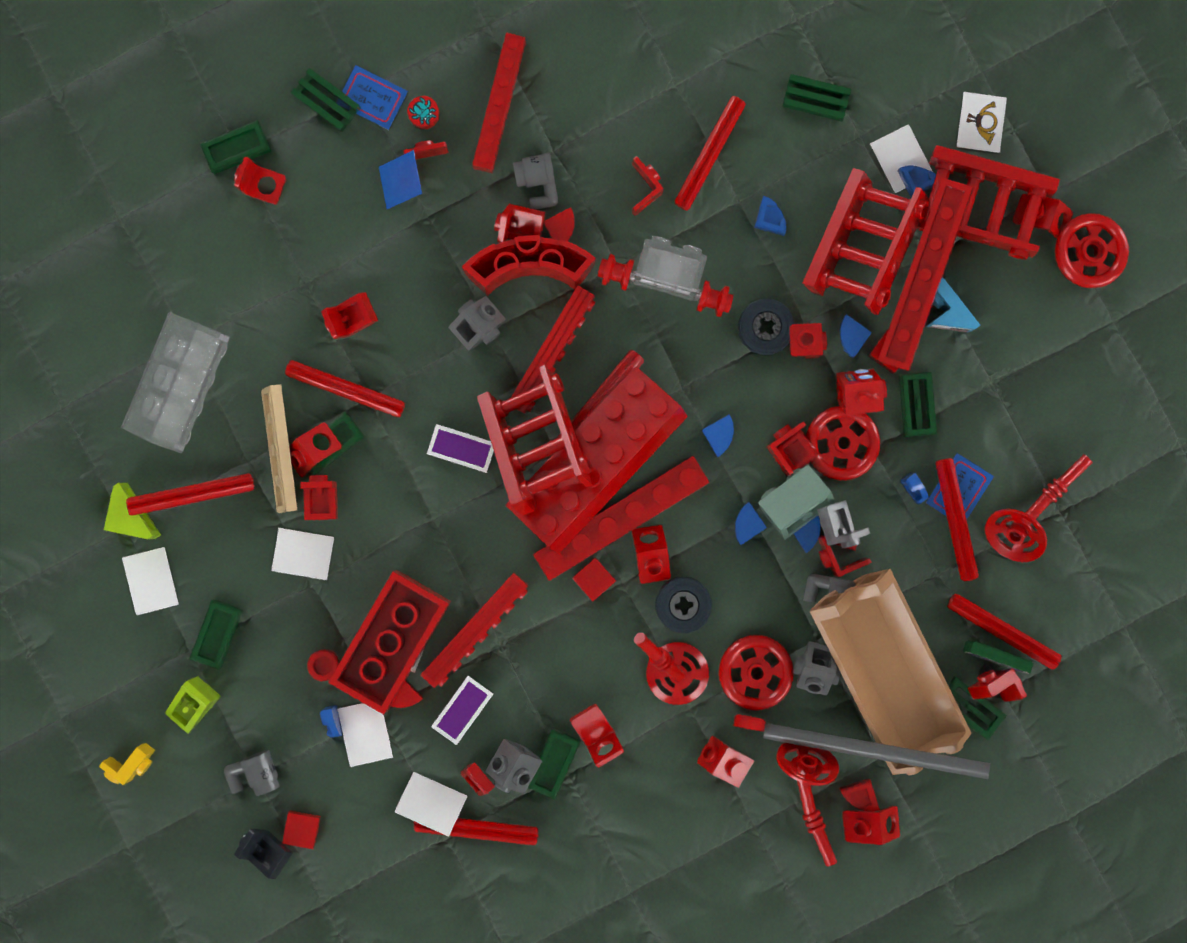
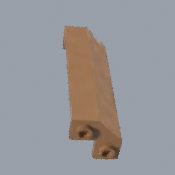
(890, 668)

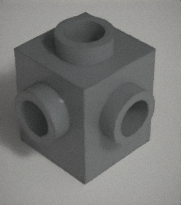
(477, 323)
(816, 669)
(513, 767)

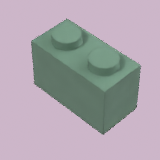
(795, 501)

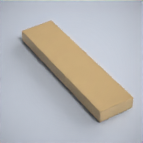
(279, 449)

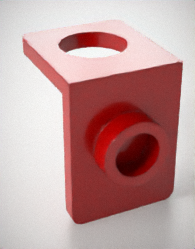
(428, 149)
(651, 177)
(248, 178)
(1047, 215)
(780, 436)
(306, 455)
(651, 557)
(829, 560)
(596, 733)
(870, 826)

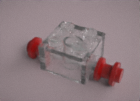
(670, 272)

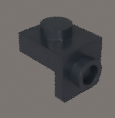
(263, 852)

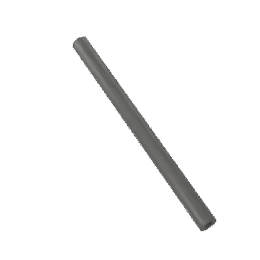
(877, 751)

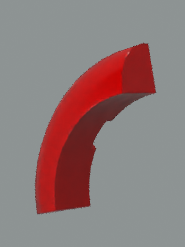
(529, 257)

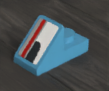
(955, 314)

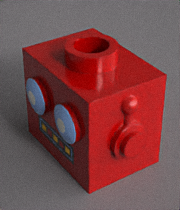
(861, 391)

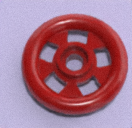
(1117, 246)
(869, 438)
(736, 690)

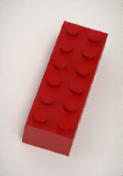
(617, 442)

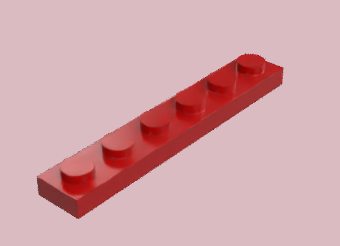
(925, 274)
(625, 516)

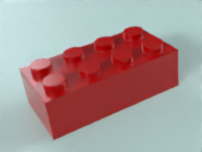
(389, 641)

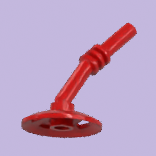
(1022, 521)
(663, 665)
(805, 770)

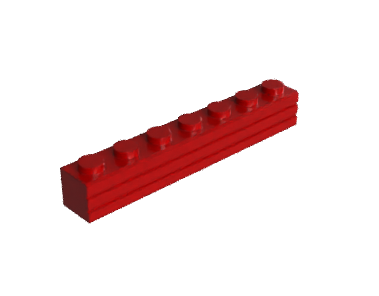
(499, 103)
(556, 341)
(475, 630)

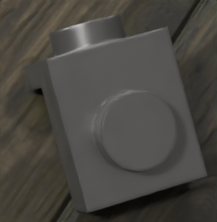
(838, 525)

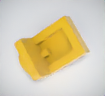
(135, 765)

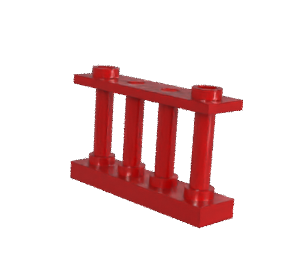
(1007, 178)
(847, 219)
(504, 437)

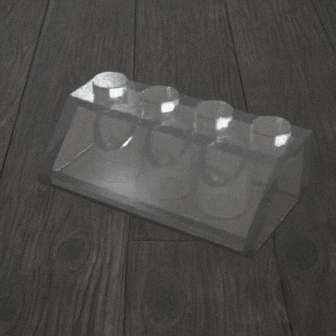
(175, 383)

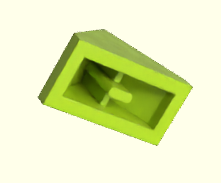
(121, 522)
(192, 703)

